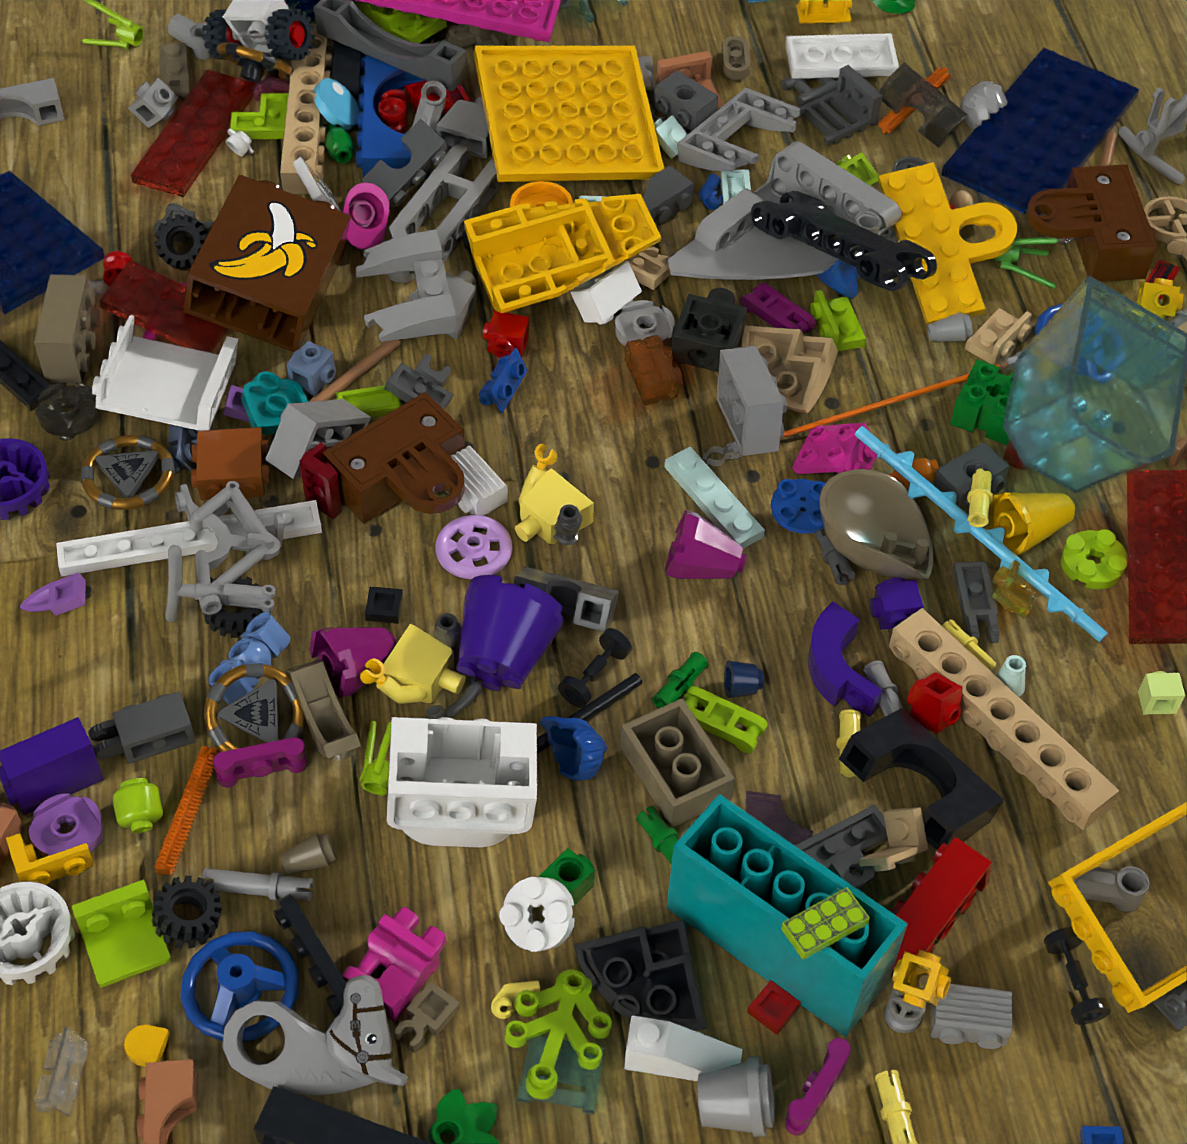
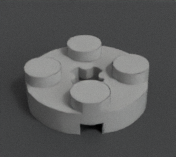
(643, 312)

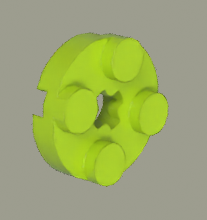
(1098, 544)

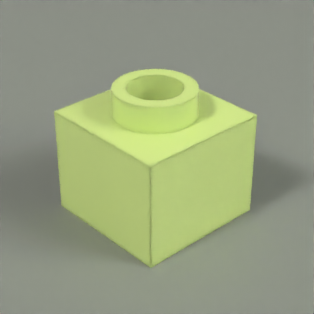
(1161, 693)

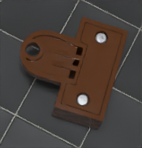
(1104, 218)
(401, 459)

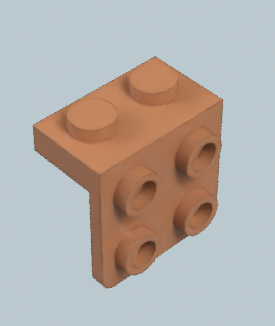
(695, 66)

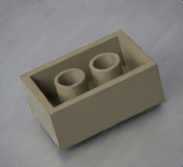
(67, 329)
(676, 762)

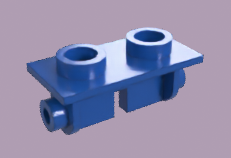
(504, 382)

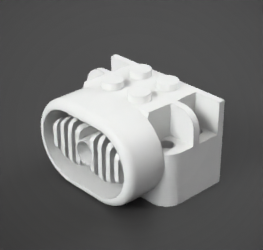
(461, 780)

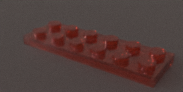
(193, 133)
(1157, 556)

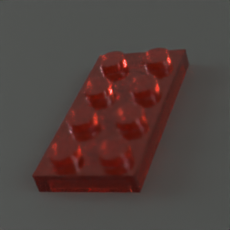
(159, 307)

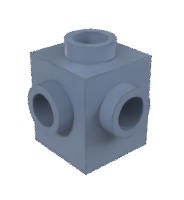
(311, 367)

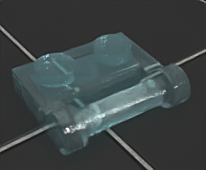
(568, 1072)

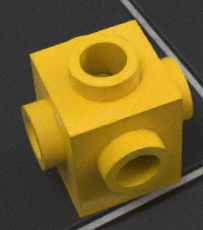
(1149, 293)
(911, 969)

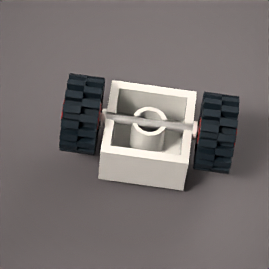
(260, 26)

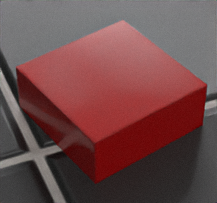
(773, 1007)

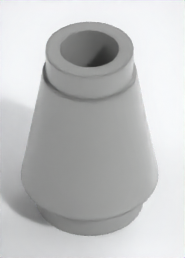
(952, 328)

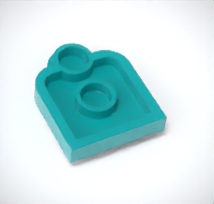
(267, 398)

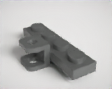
(845, 844)

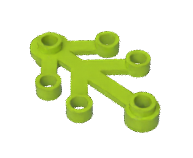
(560, 1024)

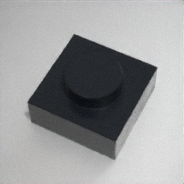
(384, 605)

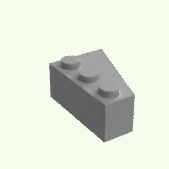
(309, 424)

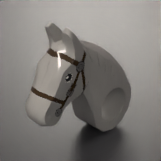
(319, 1062)

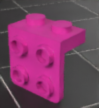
(834, 450)

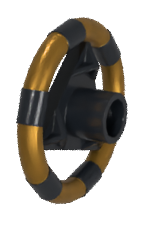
(254, 62)

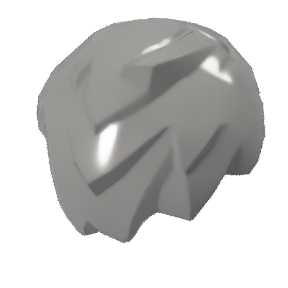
(982, 101)

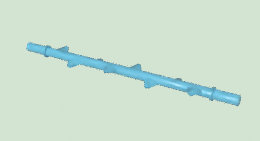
(990, 538)

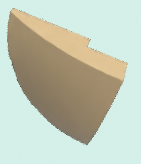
(796, 361)

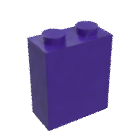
(49, 765)

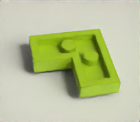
(268, 122)

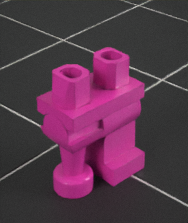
(405, 956)

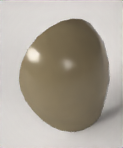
(876, 524)

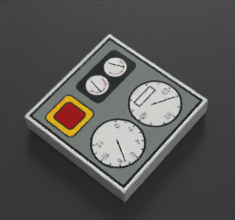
(315, 186)

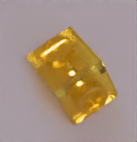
(1011, 592)

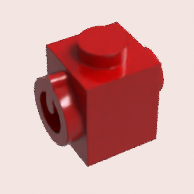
(506, 333)
(935, 702)

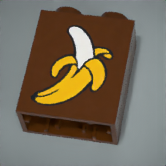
(267, 263)

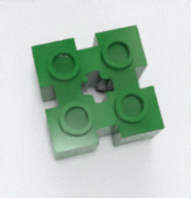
(984, 402)

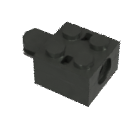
(707, 328)

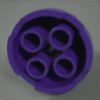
(505, 631)

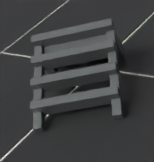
(853, 100)

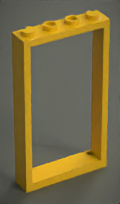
(1089, 929)

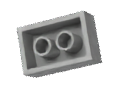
(750, 400)

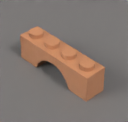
(169, 1096)

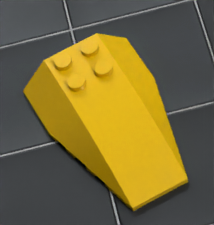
(552, 248)

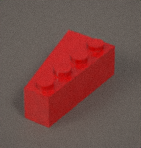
(939, 894)

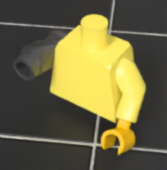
(551, 504)
(419, 664)

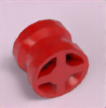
(114, 264)

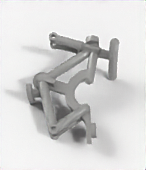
(1171, 122)
(261, 543)

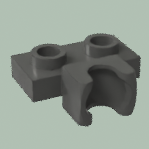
(410, 383)

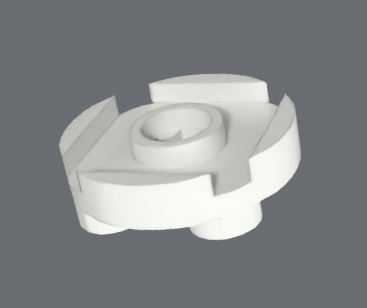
(558, 912)

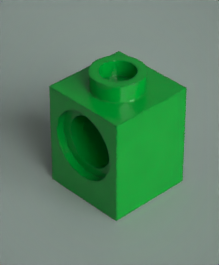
(572, 865)

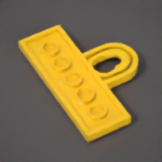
(933, 225)

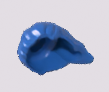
(841, 279)
(575, 746)

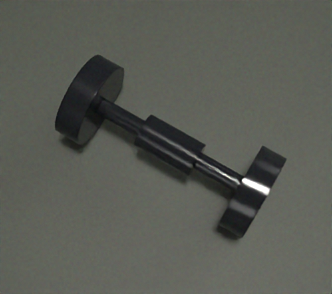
(575, 690)
(1089, 1009)

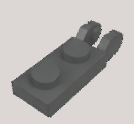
(975, 598)

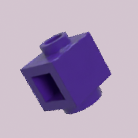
(895, 602)

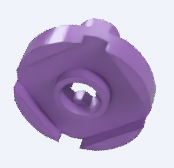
(72, 810)

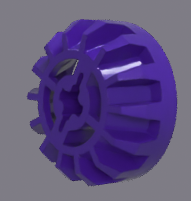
(22, 477)

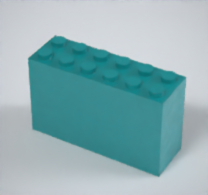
(745, 880)

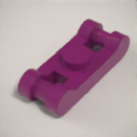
(777, 309)
(260, 760)
(818, 1087)

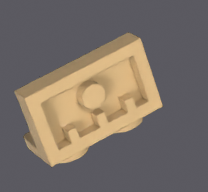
(999, 336)

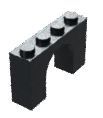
(903, 742)

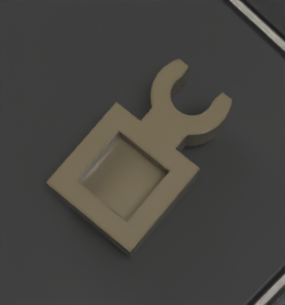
(429, 1012)

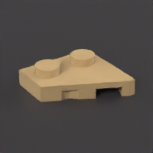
(650, 267)

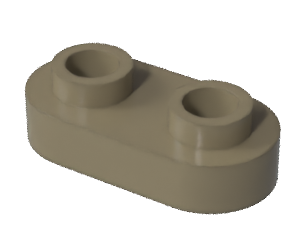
(735, 57)

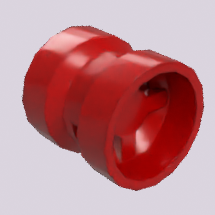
(393, 113)

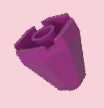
(703, 551)
(346, 652)

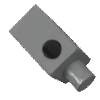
(467, 127)
(463, 298)

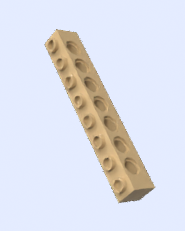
(304, 121)
(1018, 721)

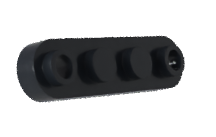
(309, 945)

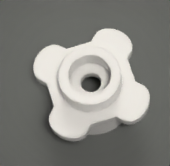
(239, 142)

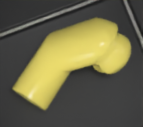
(504, 1002)

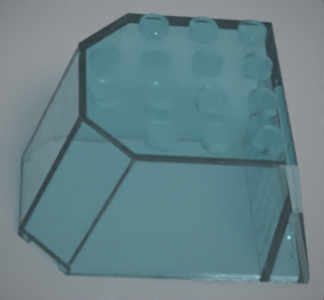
(1097, 390)

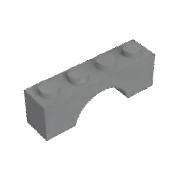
(33, 101)

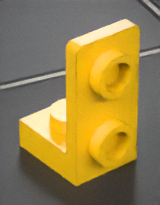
(43, 871)

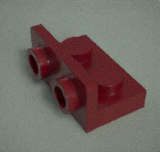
(320, 481)

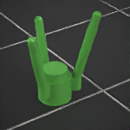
(1013, 255)

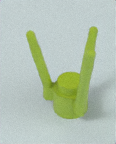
(126, 30)
(375, 775)

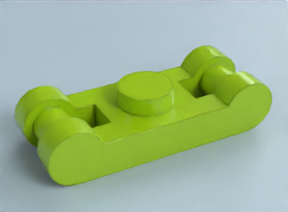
(722, 718)

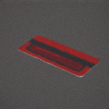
(1164, 271)

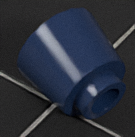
(742, 679)

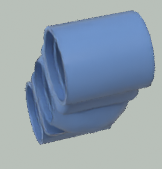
(259, 644)

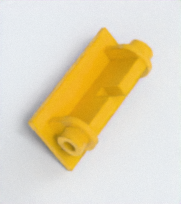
(816, 12)

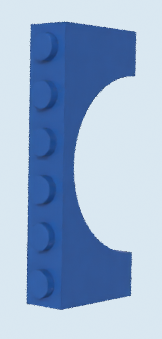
(376, 138)

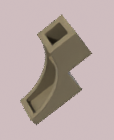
(322, 711)

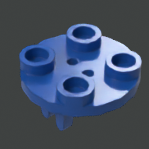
(787, 505)

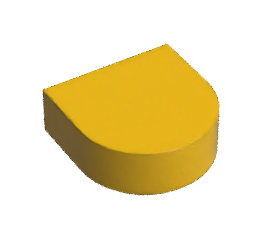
(146, 1044)

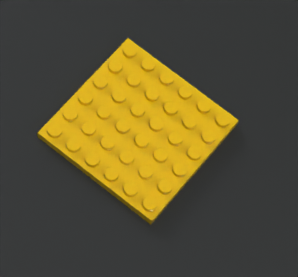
(567, 113)

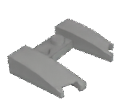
(706, 144)
(434, 309)

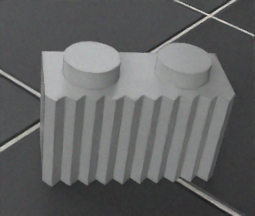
(973, 1016)

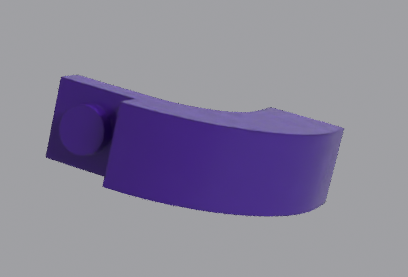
(827, 667)

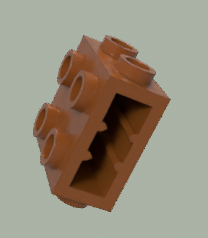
(228, 457)

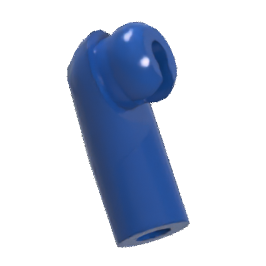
(709, 194)

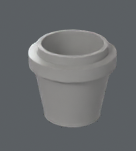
(737, 1097)

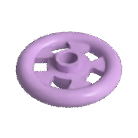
(465, 525)

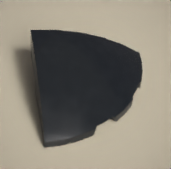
(648, 973)

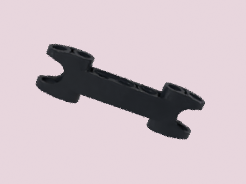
(874, 256)

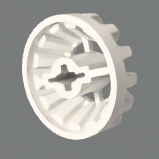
(35, 912)

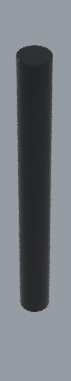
(598, 704)

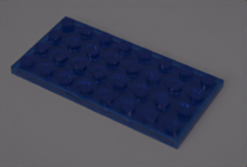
(1050, 124)

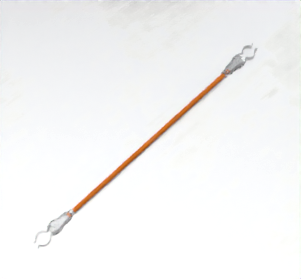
(733, 452)

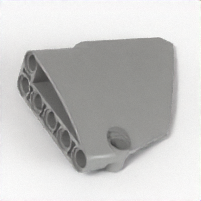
(735, 249)

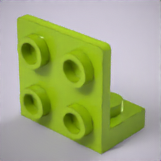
(120, 933)

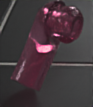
(270, 85)

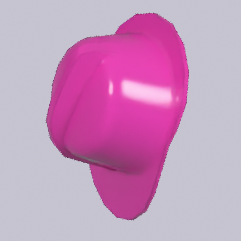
(368, 213)

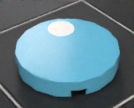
(336, 103)

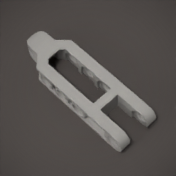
(441, 183)

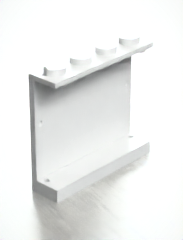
(163, 380)

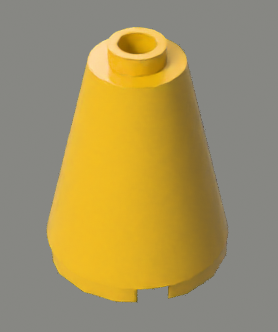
(1029, 517)

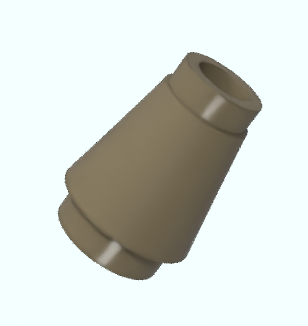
(309, 854)

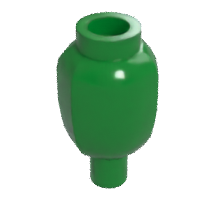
(339, 144)

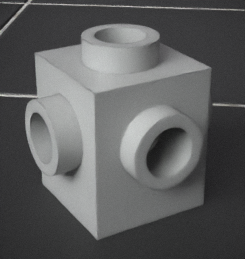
(153, 102)

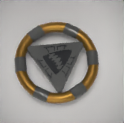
(127, 471)
(256, 710)

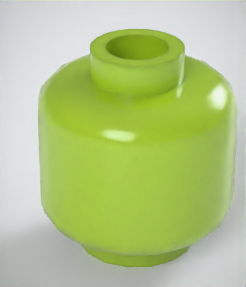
(137, 805)

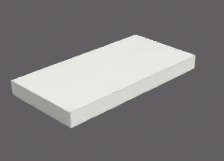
(825, 54)

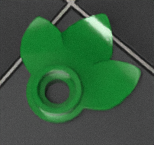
(465, 1122)

